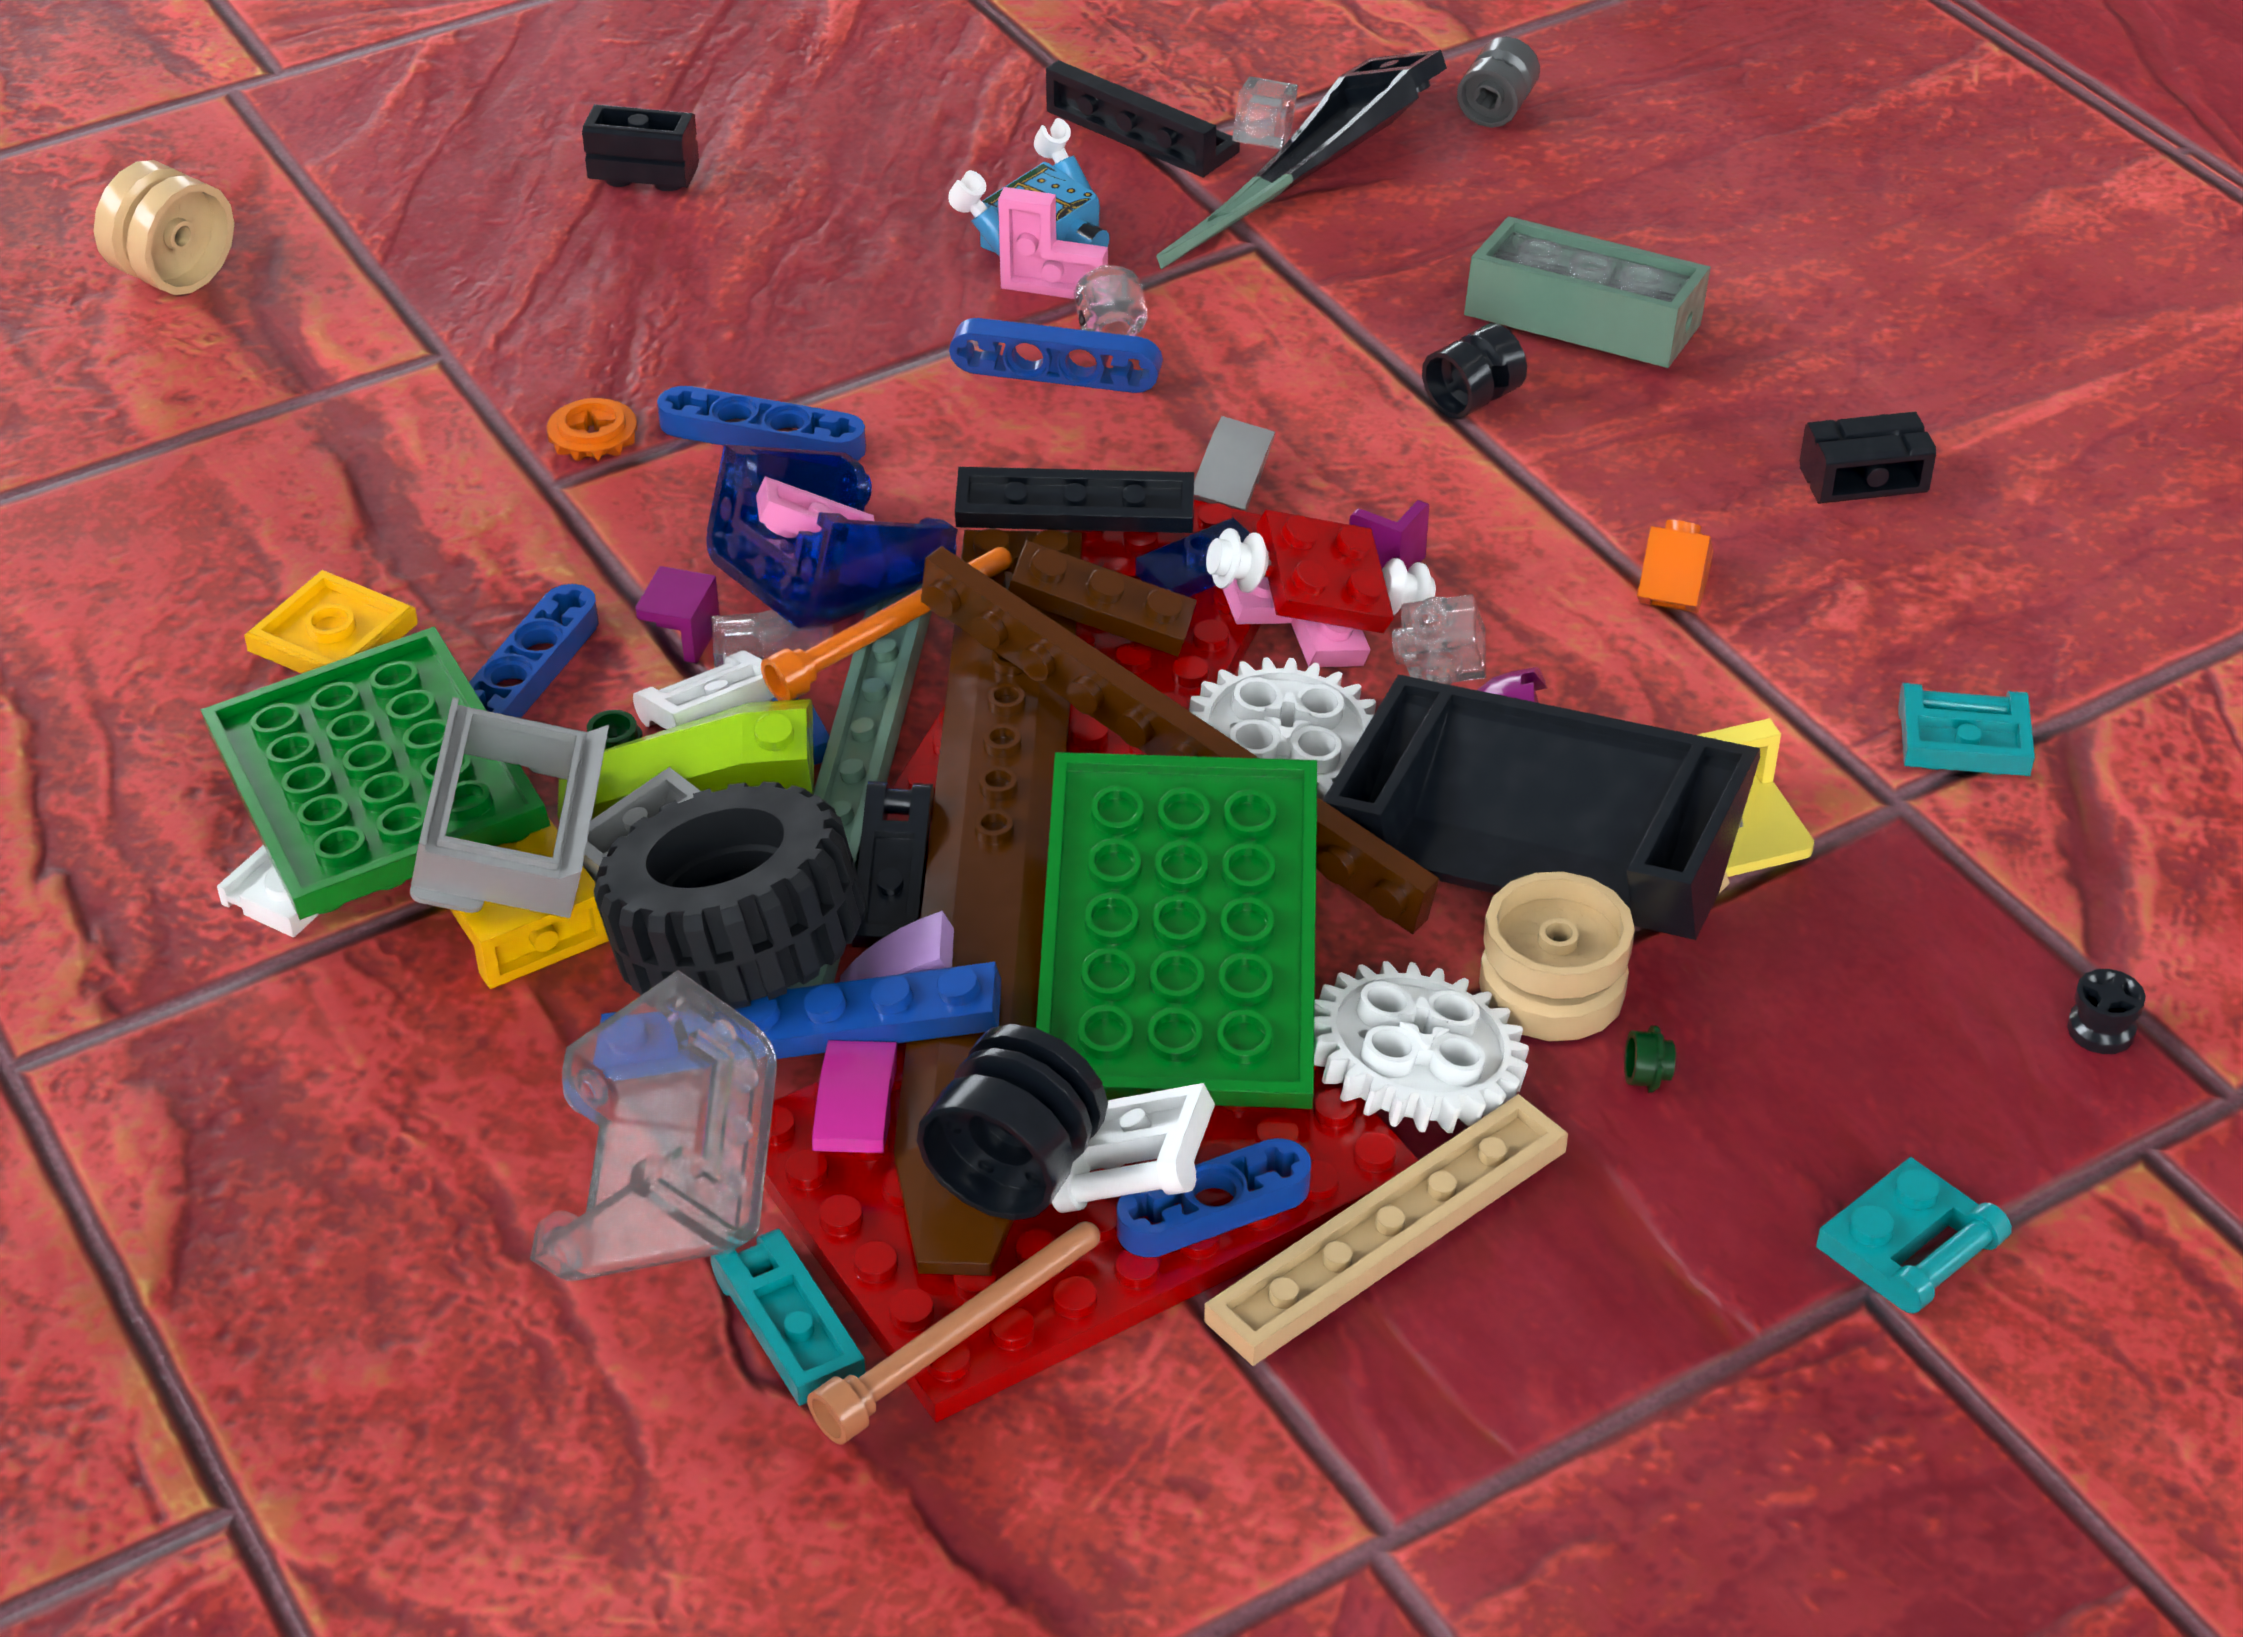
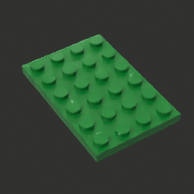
(346, 765)
(1183, 924)

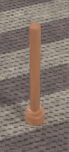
(845, 1404)

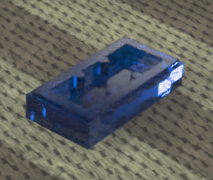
(1183, 563)

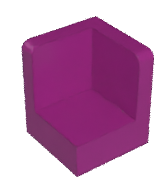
(1397, 539)
(682, 603)

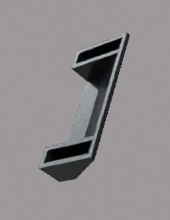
(1525, 787)

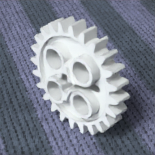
(1287, 714)
(1417, 1046)

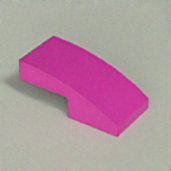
(854, 1096)

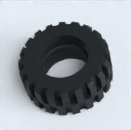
(732, 892)

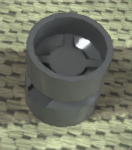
(1498, 82)

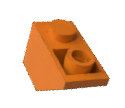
(1676, 566)

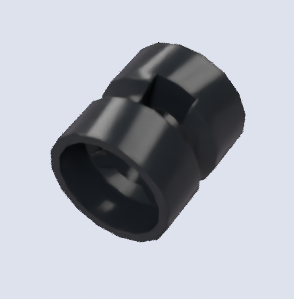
(1474, 370)

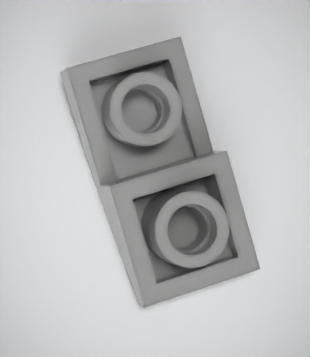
(1233, 463)

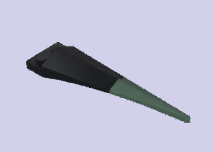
(1348, 114)

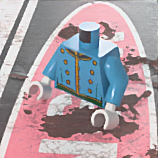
(1075, 201)

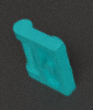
(1966, 731)
(1897, 1221)

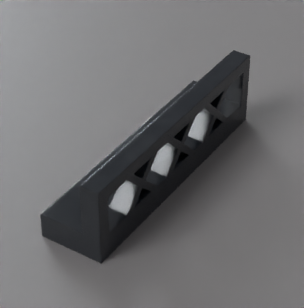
(1136, 120)
(1075, 499)

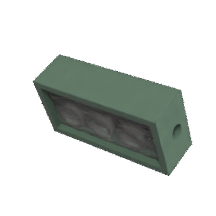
(1587, 291)

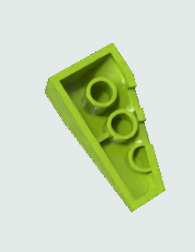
(729, 747)

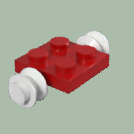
(1319, 571)

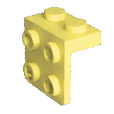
(1770, 826)

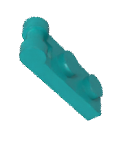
(788, 1314)

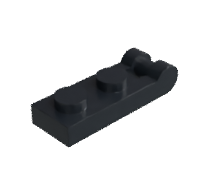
(893, 858)

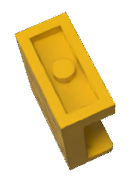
(521, 941)

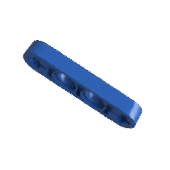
(1055, 347)
(702, 414)
(540, 667)

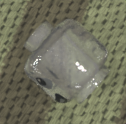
(1111, 301)

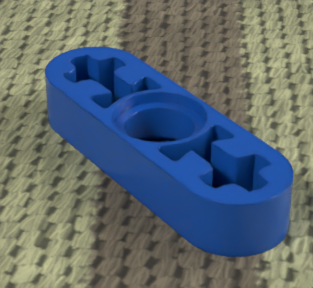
(1232, 1172)

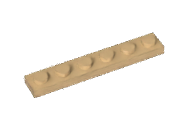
(1384, 1229)

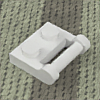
(704, 694)
(1137, 1129)

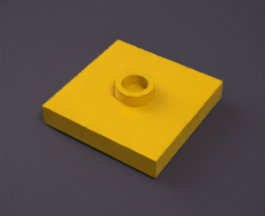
(328, 623)

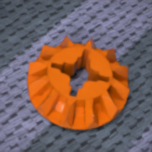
(611, 419)

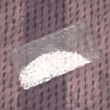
(760, 635)

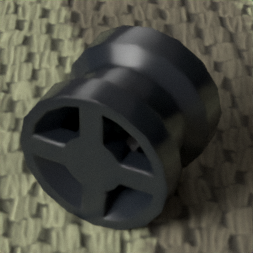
(2106, 1011)

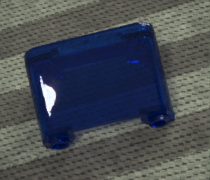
(819, 573)

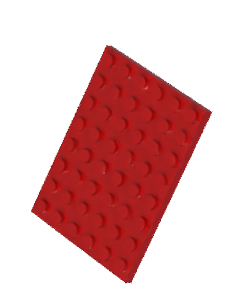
(858, 1231)

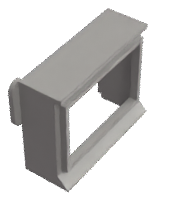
(467, 873)

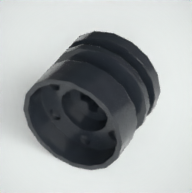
(1012, 1122)

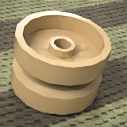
(163, 227)
(1557, 954)

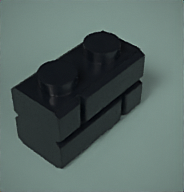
(640, 147)
(1867, 457)

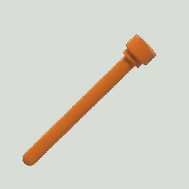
(792, 672)

